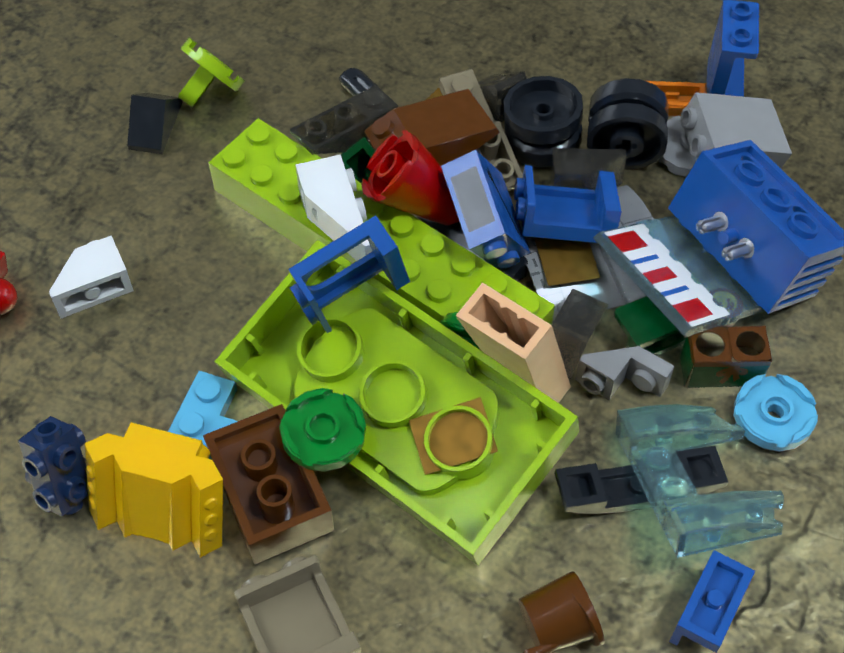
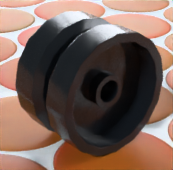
(542, 116)
(631, 118)

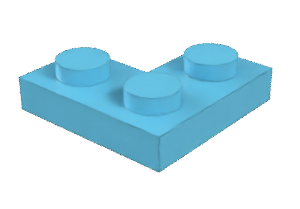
(204, 407)

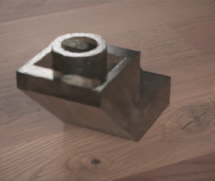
(577, 326)

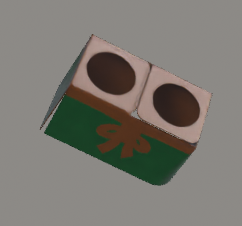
(720, 370)

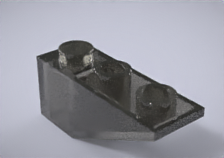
(344, 123)

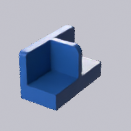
(713, 602)

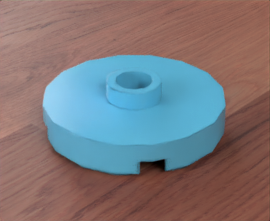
(777, 395)

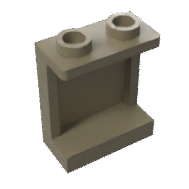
(295, 611)

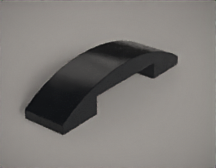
(619, 490)

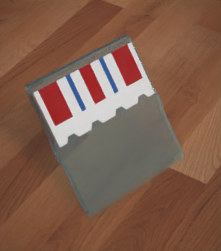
(677, 274)

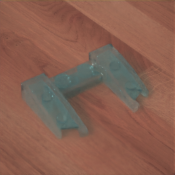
(692, 520)

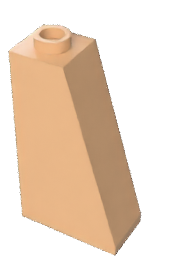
(516, 340)

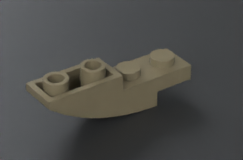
(497, 149)

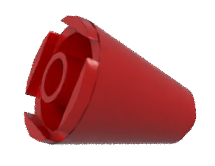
(409, 180)

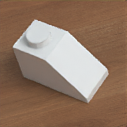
(90, 278)

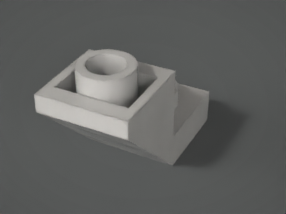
(606, 370)

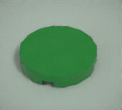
(323, 430)

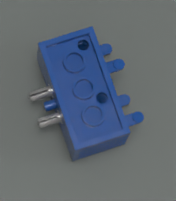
(759, 225)

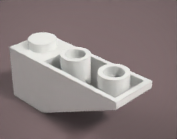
(330, 200)

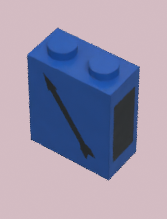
(485, 210)

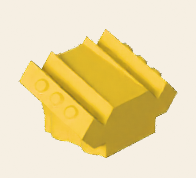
(156, 487)

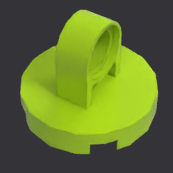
(209, 69)

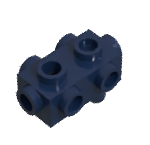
(55, 466)

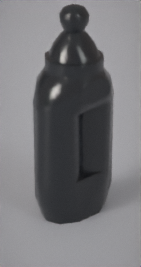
(355, 81)

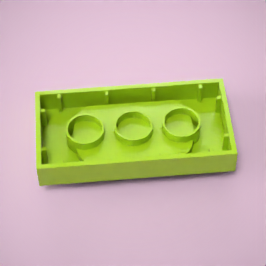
(396, 370)

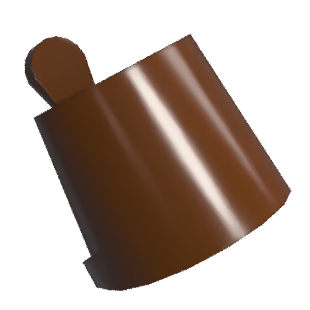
(560, 615)

